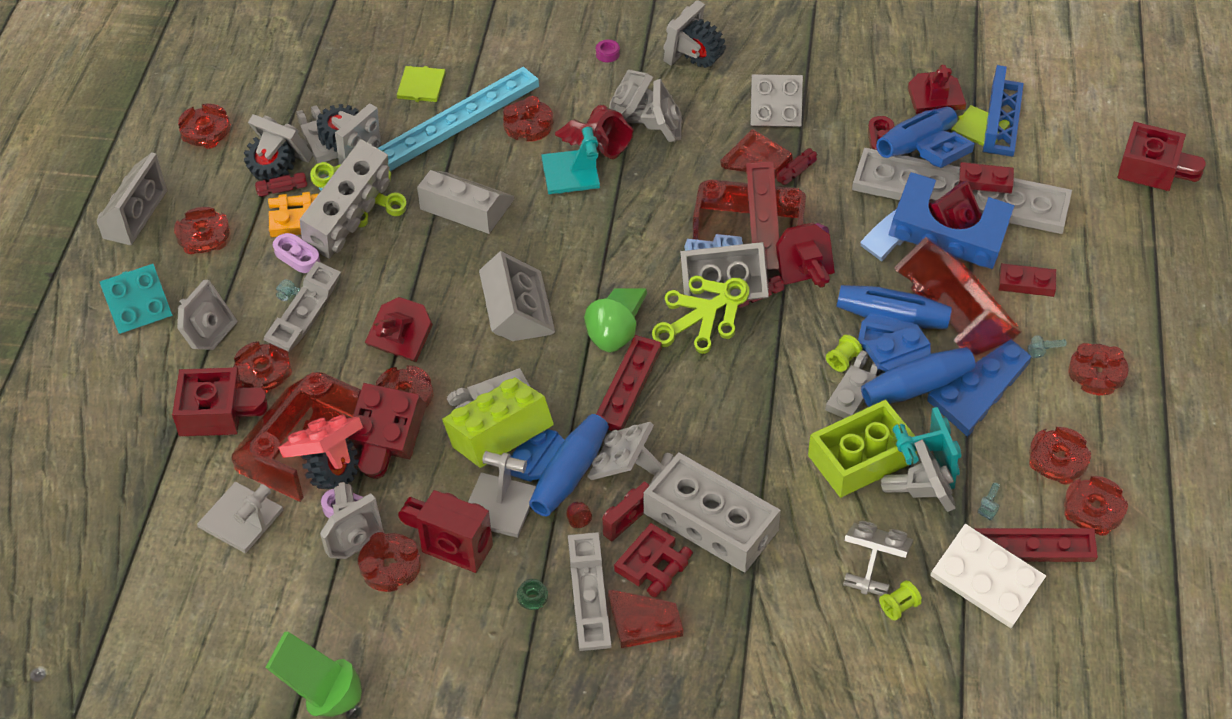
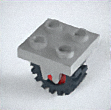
(693, 37)
(345, 127)
(275, 150)

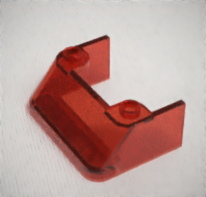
(735, 198)
(947, 280)
(258, 450)

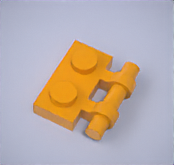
(286, 219)

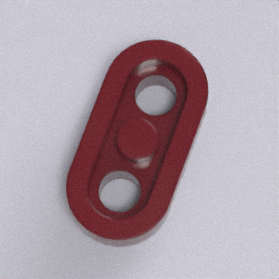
(877, 128)

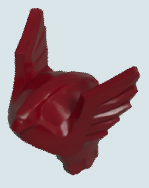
(608, 127)

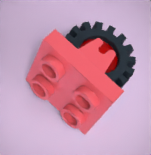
(326, 450)

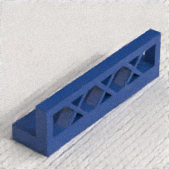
(996, 114)

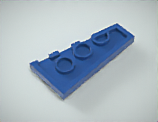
(973, 394)

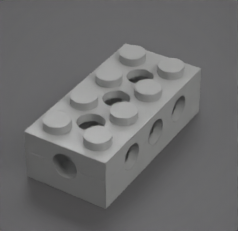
(345, 199)
(711, 512)

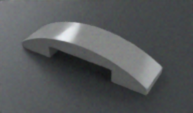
(305, 307)
(589, 592)

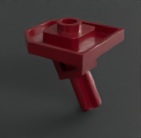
(936, 91)
(957, 208)
(805, 254)
(400, 328)

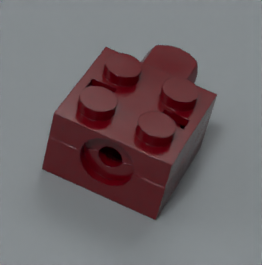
(1156, 157)
(213, 401)
(389, 427)
(450, 529)

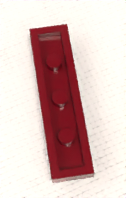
(763, 209)
(629, 381)
(1046, 543)

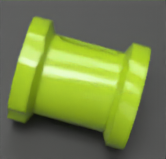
(843, 353)
(900, 600)

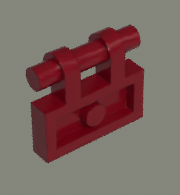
(646, 554)

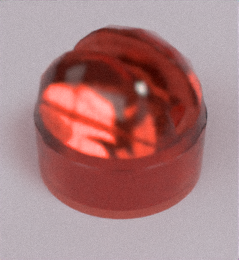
(581, 512)

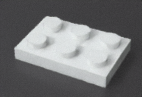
(988, 575)

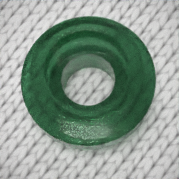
(530, 587)

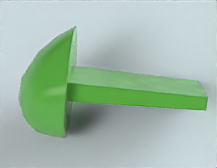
(612, 320)
(324, 683)

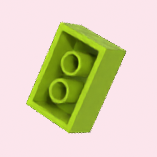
(498, 420)
(858, 448)

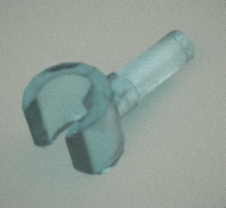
(286, 289)
(1038, 346)
(988, 507)

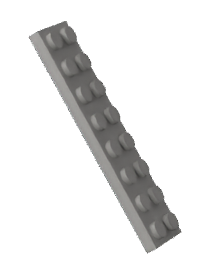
(1035, 203)

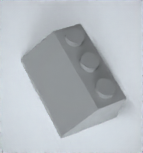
(462, 200)
(133, 202)
(724, 263)
(515, 299)

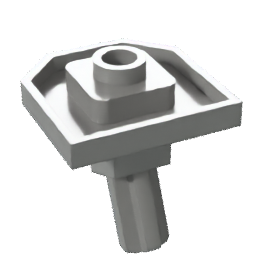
(632, 93)
(660, 114)
(204, 317)
(923, 480)
(351, 523)

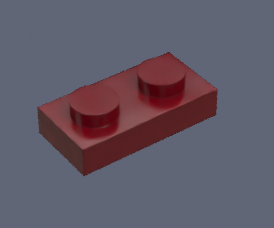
(987, 177)
(1027, 280)
(623, 515)

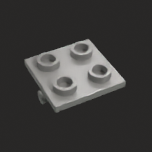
(776, 100)
(624, 449)
(503, 497)
(241, 516)
(868, 535)

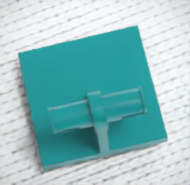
(573, 169)
(135, 298)
(938, 440)

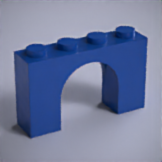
(975, 244)

